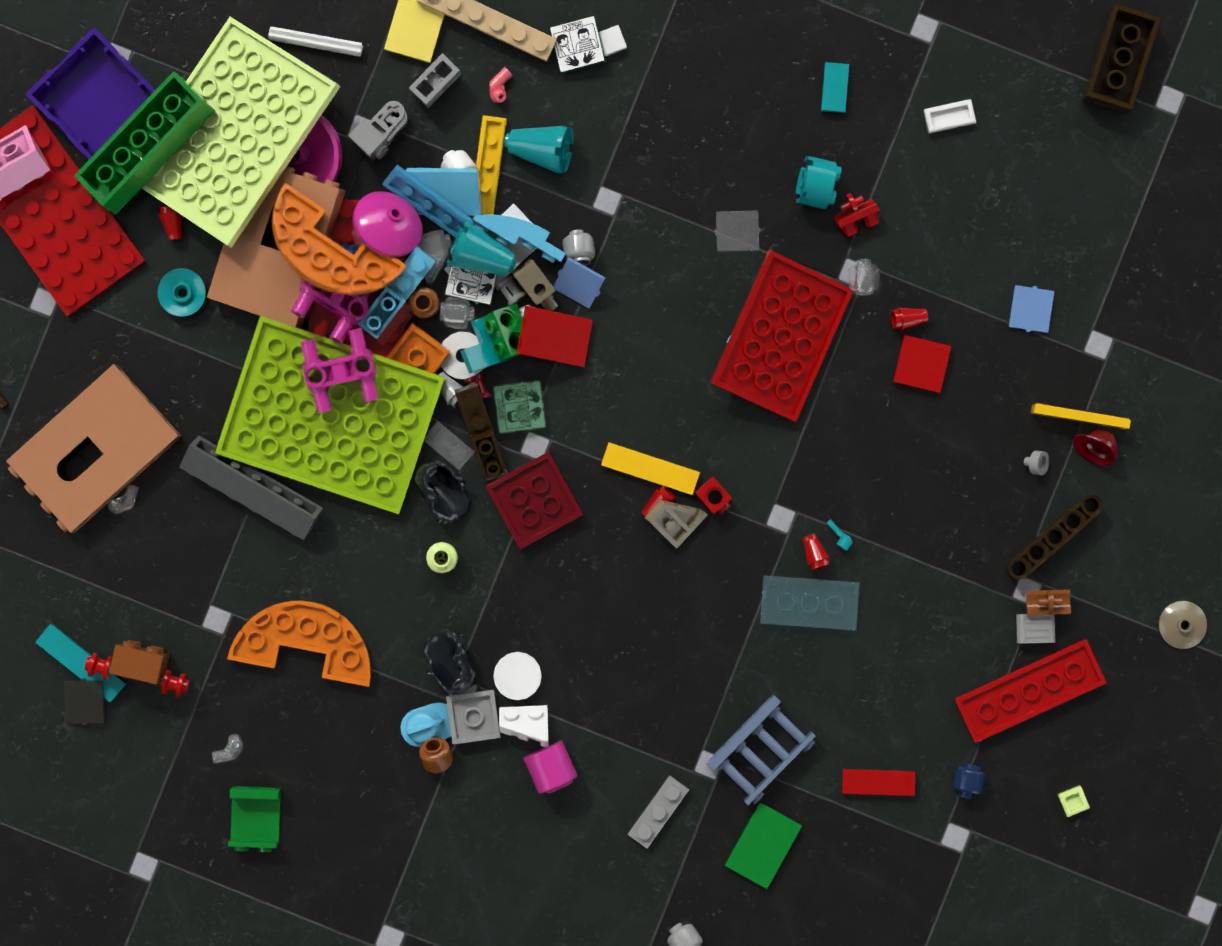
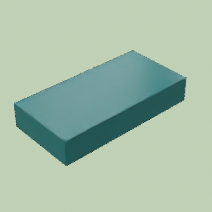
(835, 87)

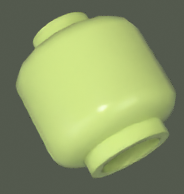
(433, 560)

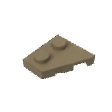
(675, 520)

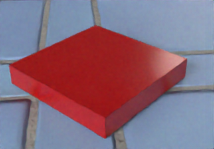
(922, 364)

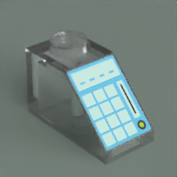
(437, 246)

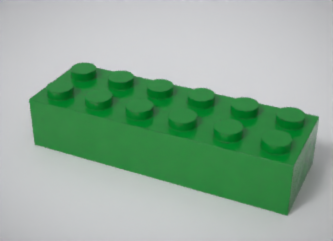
(144, 143)

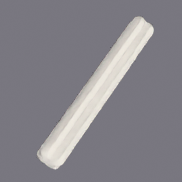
(315, 41)

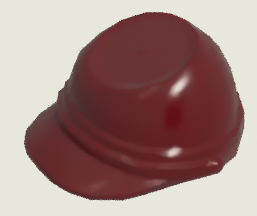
(1098, 447)

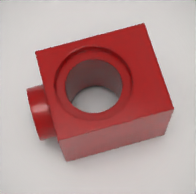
(703, 491)

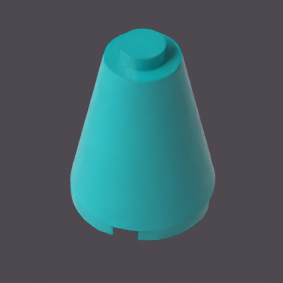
(542, 146)
(480, 252)

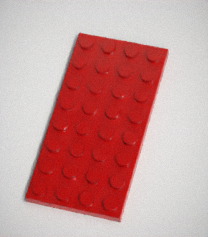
(62, 227)

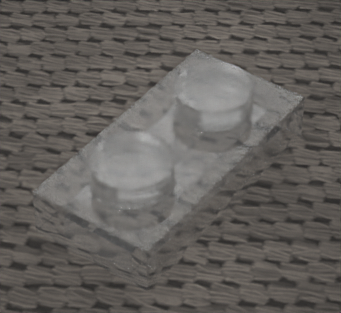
(448, 445)

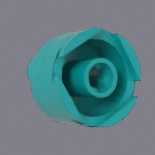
(817, 182)

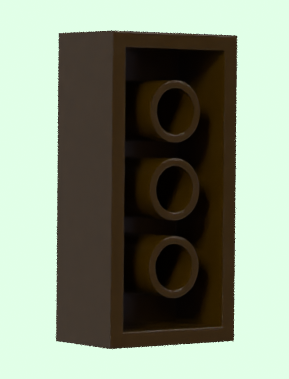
(1121, 58)

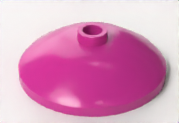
(381, 230)

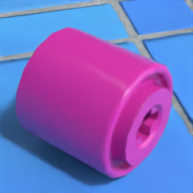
(550, 768)

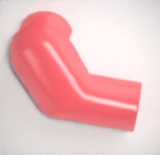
(496, 85)

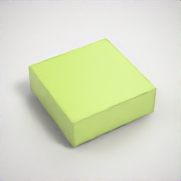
(1073, 801)

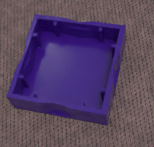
(91, 92)

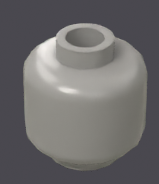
(579, 247)
(684, 936)

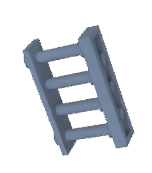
(738, 744)

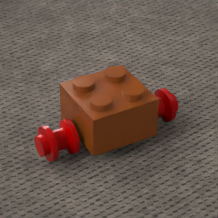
(139, 664)

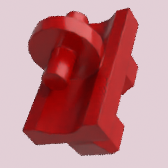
(854, 210)

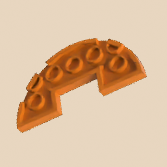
(320, 258)
(309, 628)

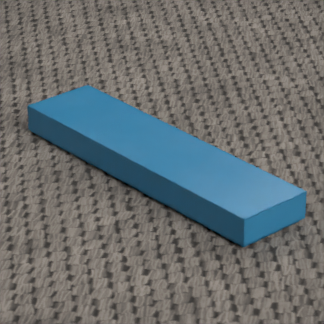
(426, 201)

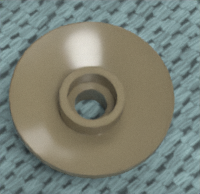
(1171, 620)

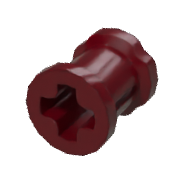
(478, 379)

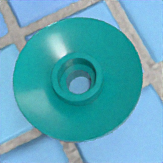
(169, 292)

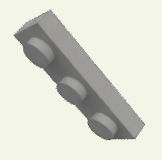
(658, 811)

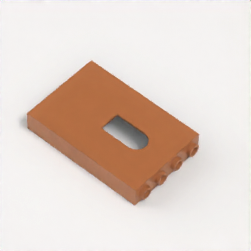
(257, 275)
(118, 423)

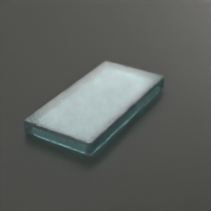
(809, 602)

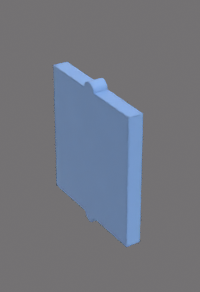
(579, 282)
(1031, 309)

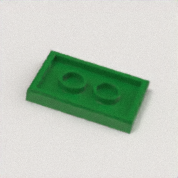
(763, 845)

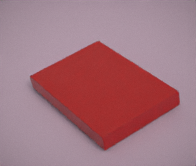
(554, 336)

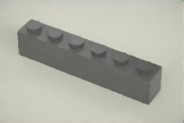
(251, 488)

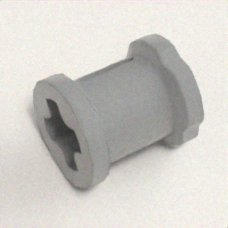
(510, 290)

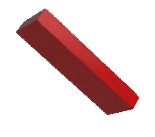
(878, 782)

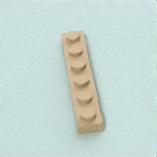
(496, 25)

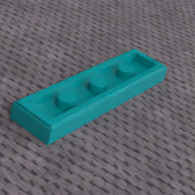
(74, 658)

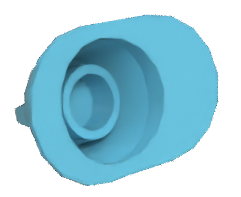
(426, 723)

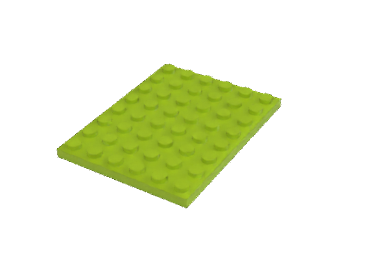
(352, 449)

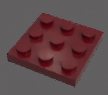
(534, 500)

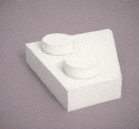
(525, 722)

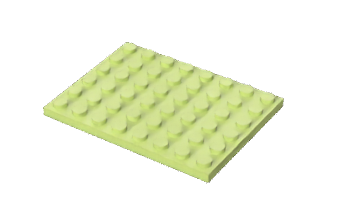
(261, 118)

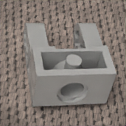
(375, 135)

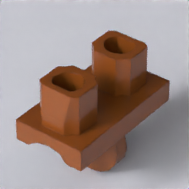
(1048, 602)

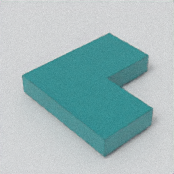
(480, 355)

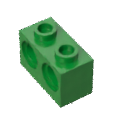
(502, 334)

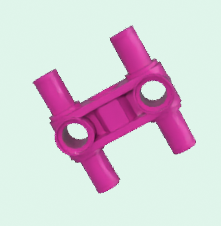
(336, 303)
(339, 370)

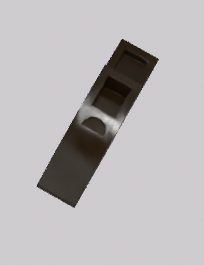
(481, 431)

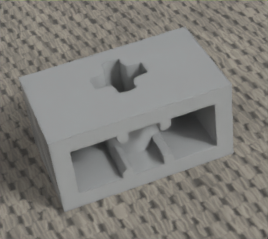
(435, 80)

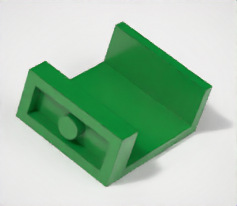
(255, 818)

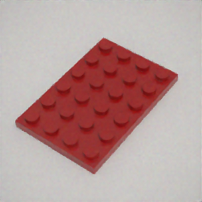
(782, 336)

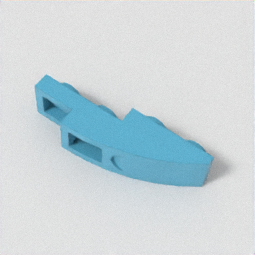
(510, 229)
(397, 293)

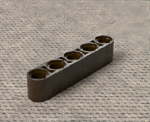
(1065, 532)

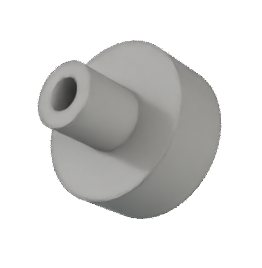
(1037, 462)

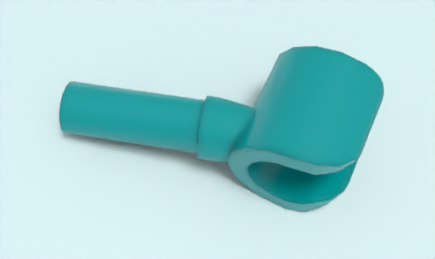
(844, 541)

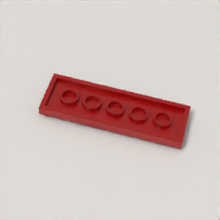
(1030, 690)

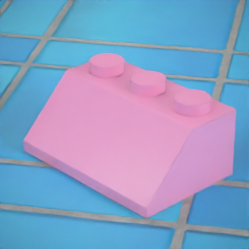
(20, 161)

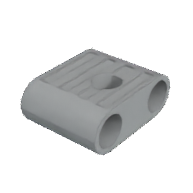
(1035, 628)

